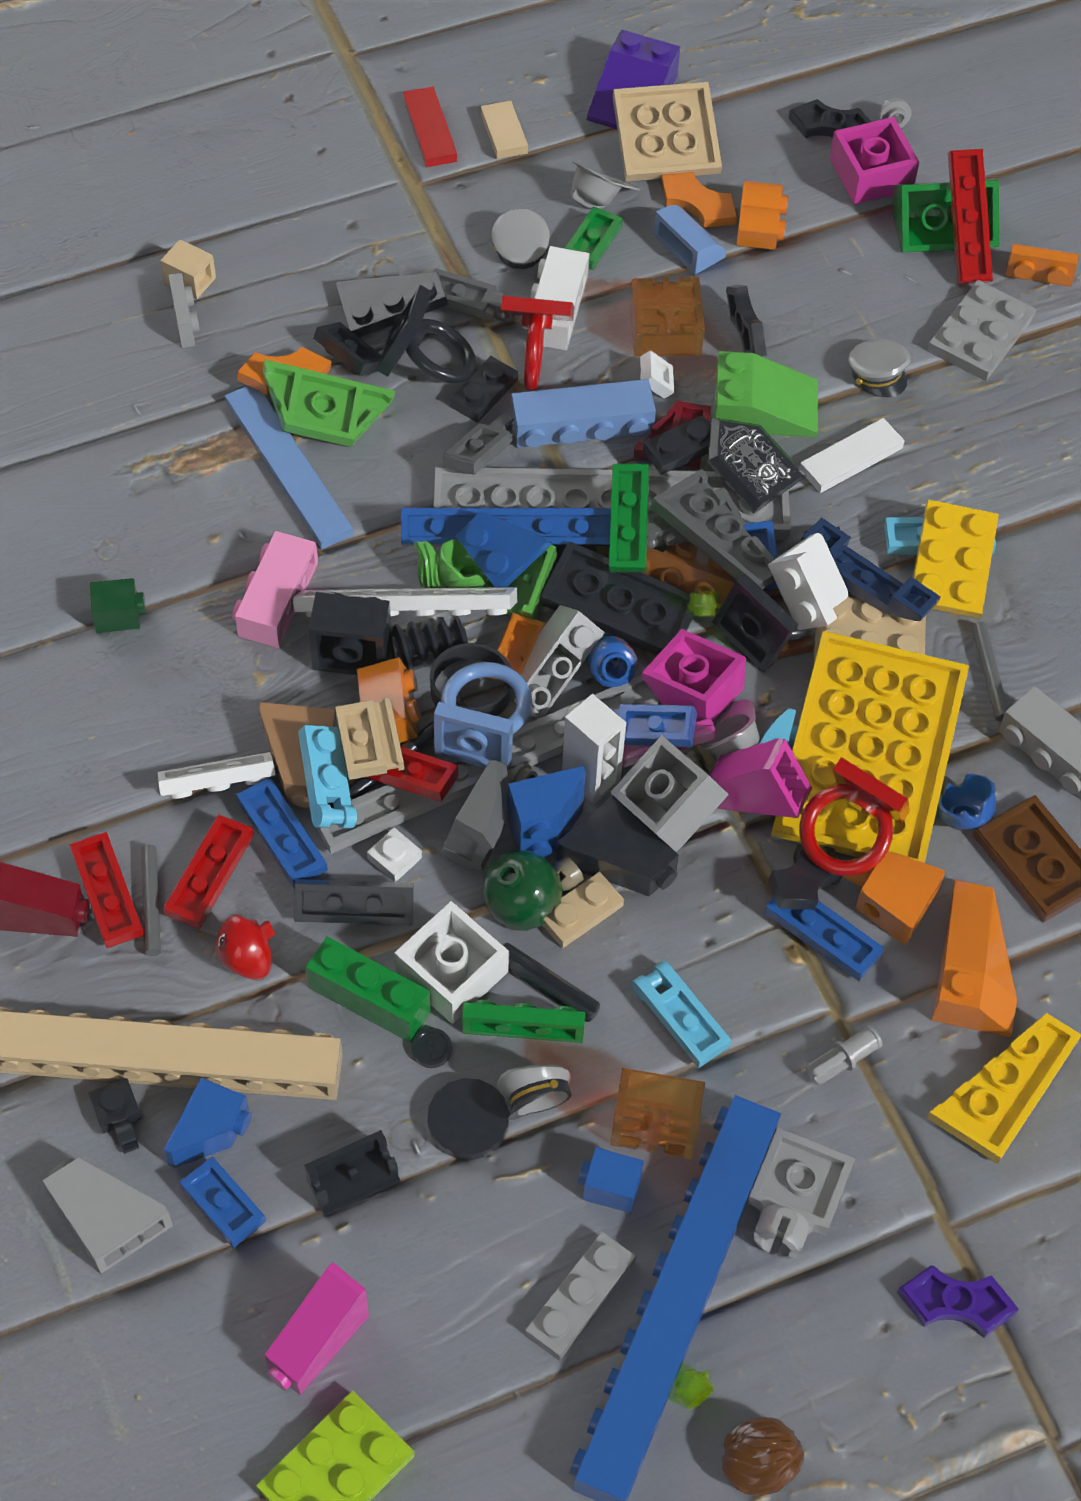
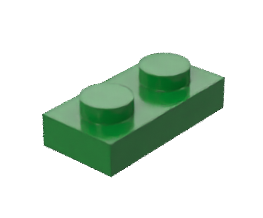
(596, 234)

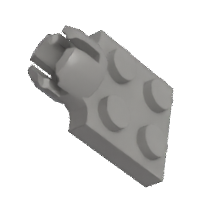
(797, 1191)

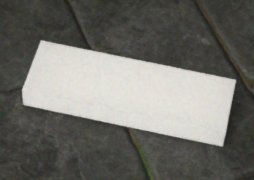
(852, 455)

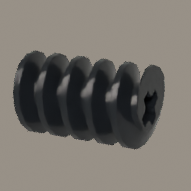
(427, 640)

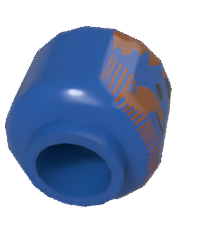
(618, 670)

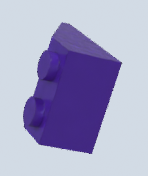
(632, 64)

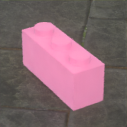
(268, 601)

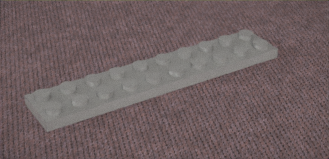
(575, 490)

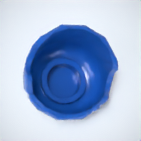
(969, 803)

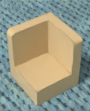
(193, 263)

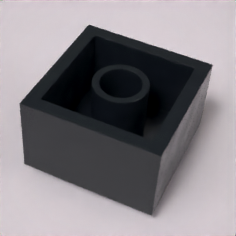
(348, 632)

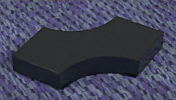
(821, 120)
(745, 320)
(799, 884)

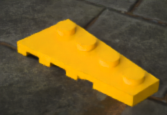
(1001, 1097)

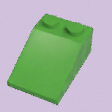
(765, 394)

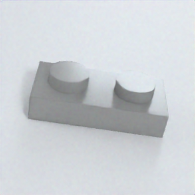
(182, 300)

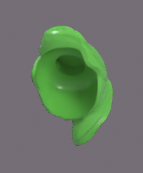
(449, 568)

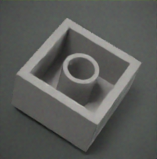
(669, 793)

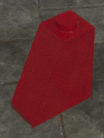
(40, 903)

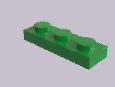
(629, 518)
(523, 1021)

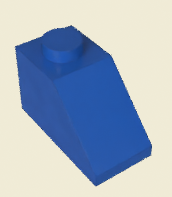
(207, 1124)

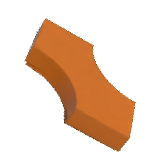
(708, 206)
(252, 374)

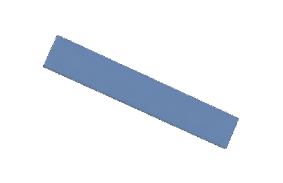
(289, 467)

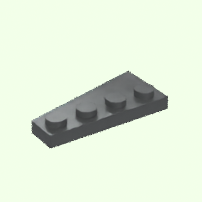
(709, 524)

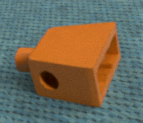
(897, 893)

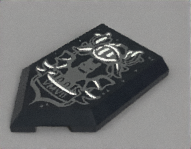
(751, 462)

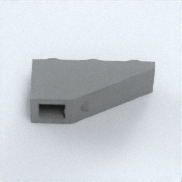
(557, 657)

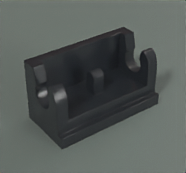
(352, 1173)

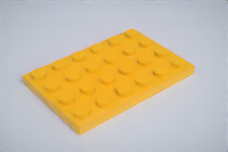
(890, 718)

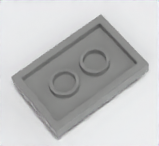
(981, 330)

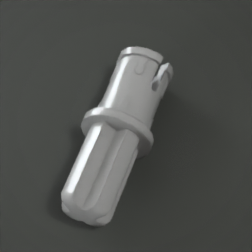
(844, 1055)

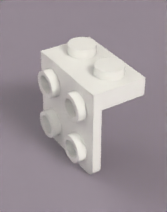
(809, 582)

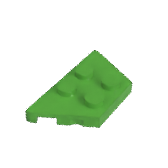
(324, 404)

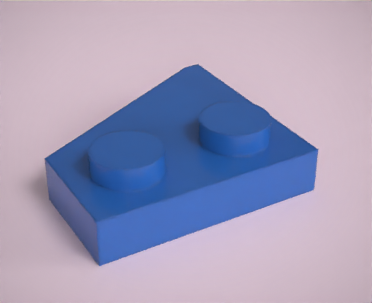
(501, 547)

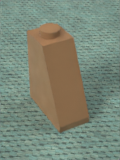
(281, 728)

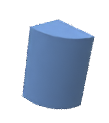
(687, 239)

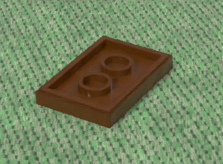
(1034, 856)

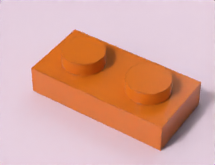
(1041, 265)

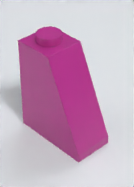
(762, 780)
(317, 1330)

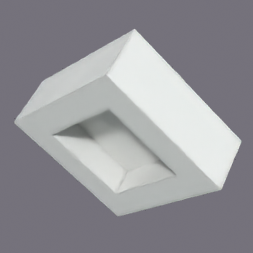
(658, 372)
(394, 854)

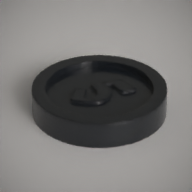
(431, 1048)

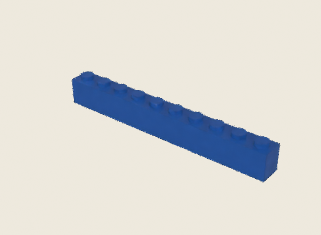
(676, 1304)

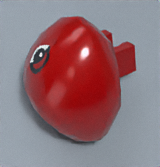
(244, 947)

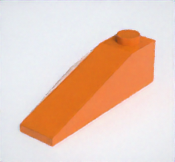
(975, 969)

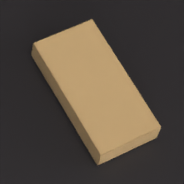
(504, 129)

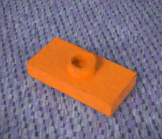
(519, 640)

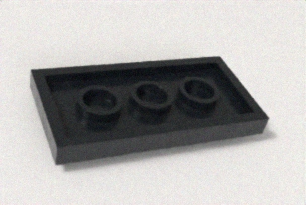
(619, 603)

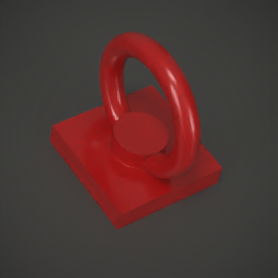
(536, 316)
(867, 796)

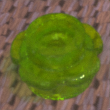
(704, 603)
(693, 1388)

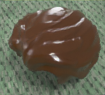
(761, 1456)

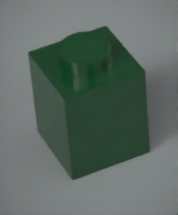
(116, 605)

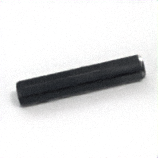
(550, 983)

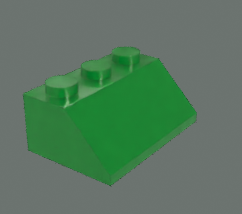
(925, 216)

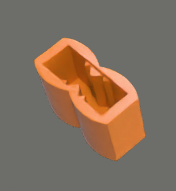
(760, 215)

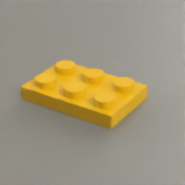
(956, 556)

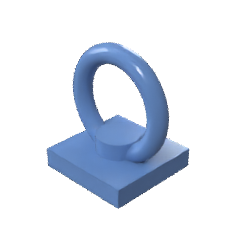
(474, 735)

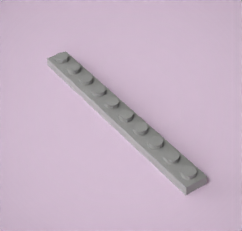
(531, 745)

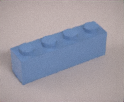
(582, 413)

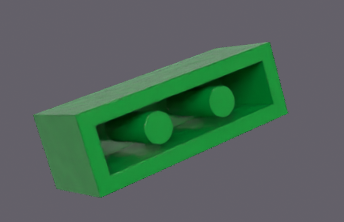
(368, 989)

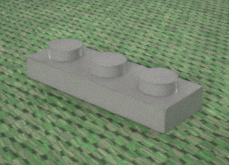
(580, 1296)

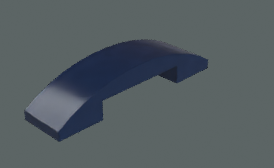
(872, 583)

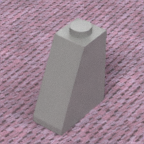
(104, 1212)

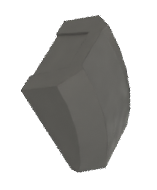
(479, 820)

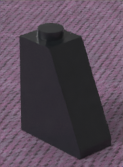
(621, 849)

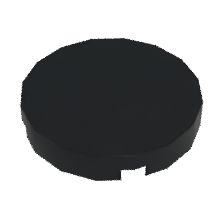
(468, 1118)

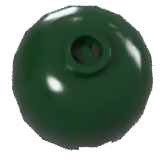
(521, 889)

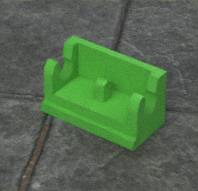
(532, 583)

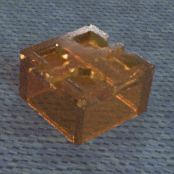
(667, 316)
(657, 1112)

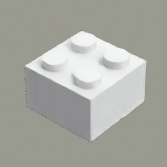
(452, 960)

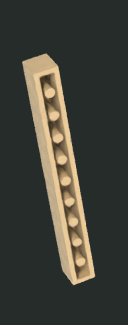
(169, 1054)

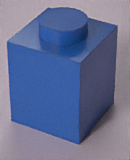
(611, 1179)

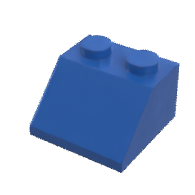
(545, 809)

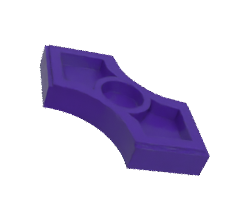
(976, 1303)

